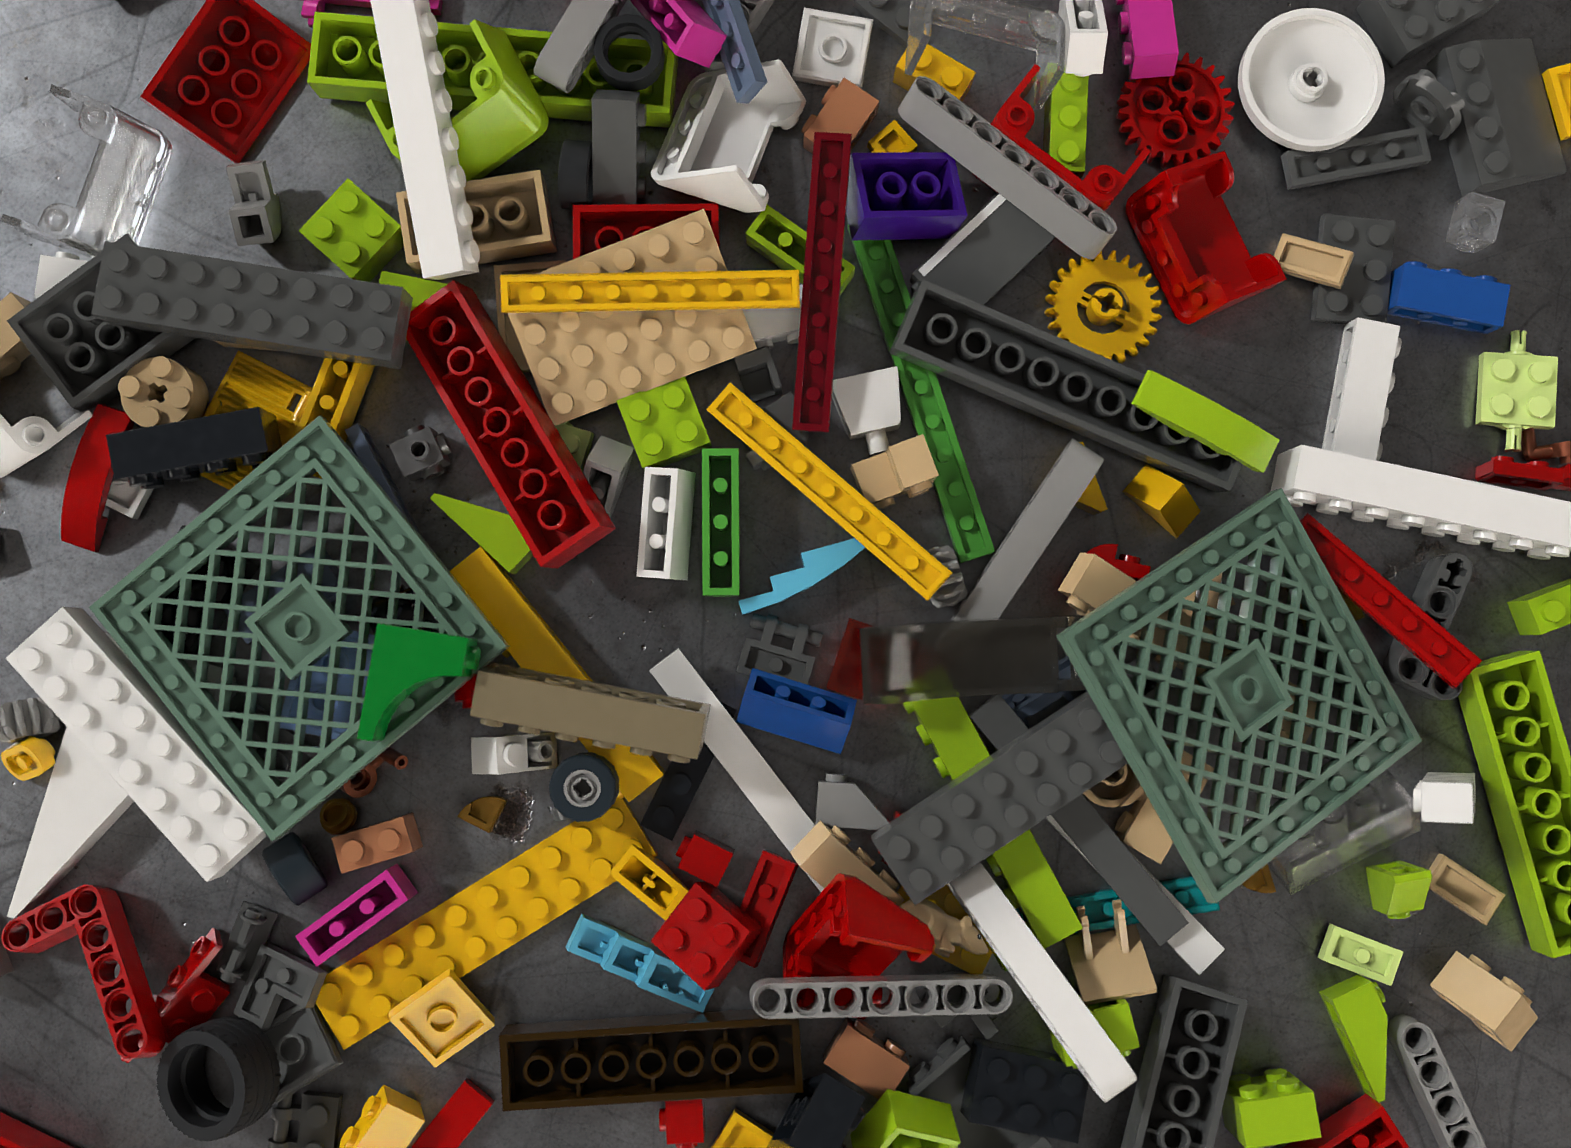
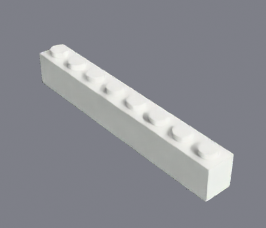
(426, 138)

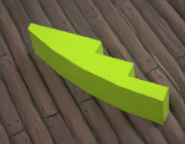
(1205, 421)

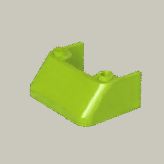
(500, 120)

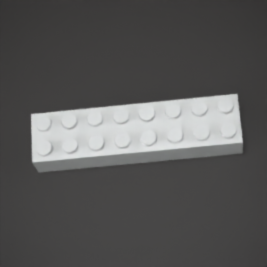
(1425, 501)
(136, 740)

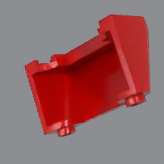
(1195, 240)
(851, 934)

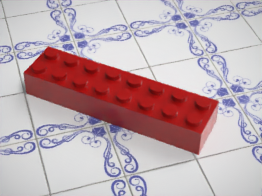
(506, 426)

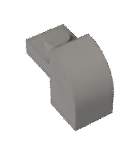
(256, 206)

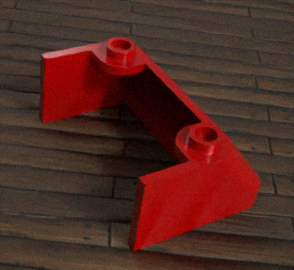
(1015, 121)

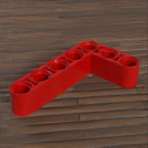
(101, 959)

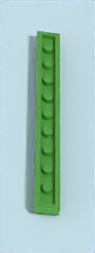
(925, 404)

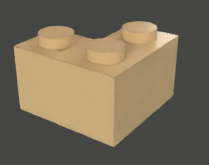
(898, 471)
(1491, 1004)

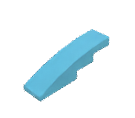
(816, 567)
(635, 961)

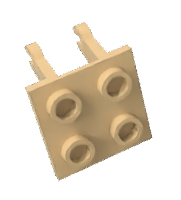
(1110, 962)

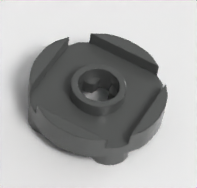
(1429, 104)

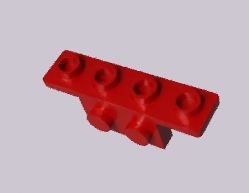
(189, 992)

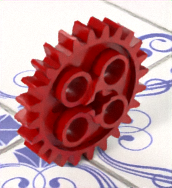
(1201, 94)

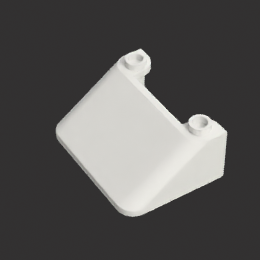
(720, 142)

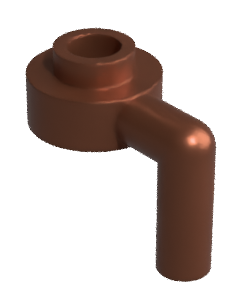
(1532, 452)
(367, 777)

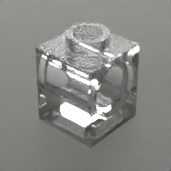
(1485, 212)

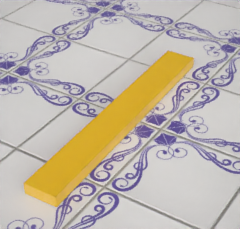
(650, 291)
(829, 492)

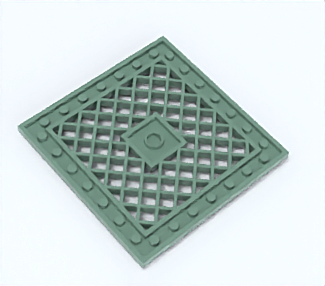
(292, 626)
(1242, 691)

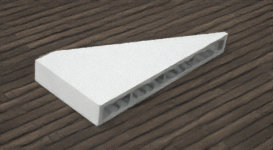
(75, 813)

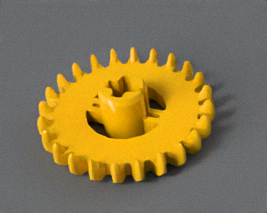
(1126, 280)

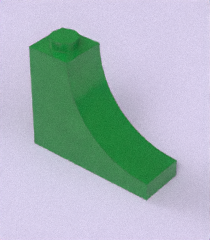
(404, 662)

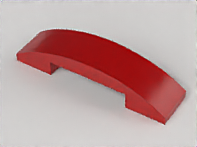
(91, 480)

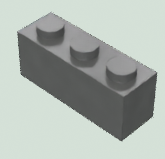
(618, 147)

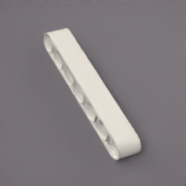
(1043, 983)

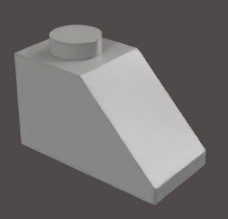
(607, 470)
(845, 805)

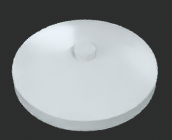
(1311, 79)

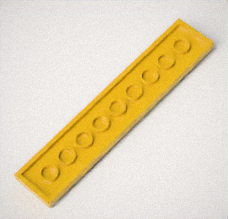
(479, 921)

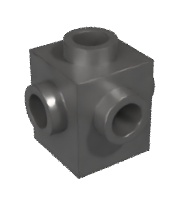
(410, 454)

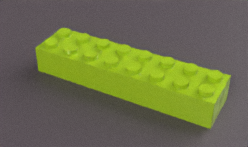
(1527, 787)

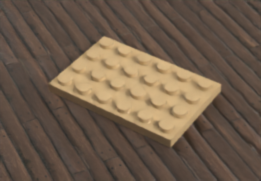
(606, 355)

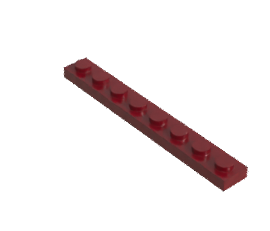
(821, 281)

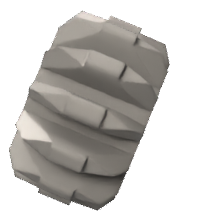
(954, 588)
(26, 719)

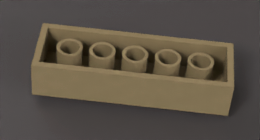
(590, 711)

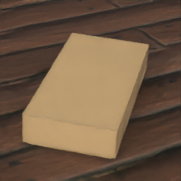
(1313, 260)
(1464, 889)

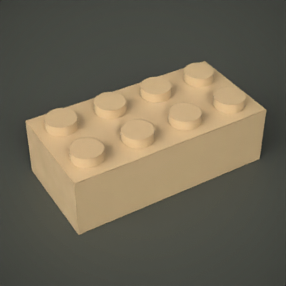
(508, 218)

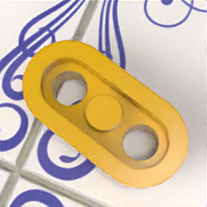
(28, 758)

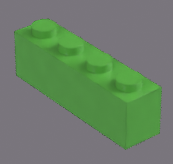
(720, 522)

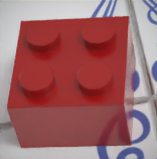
(706, 935)

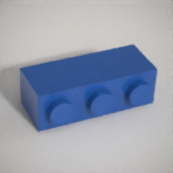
(1448, 297)
(796, 711)

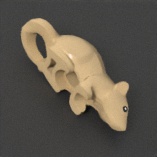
(947, 929)

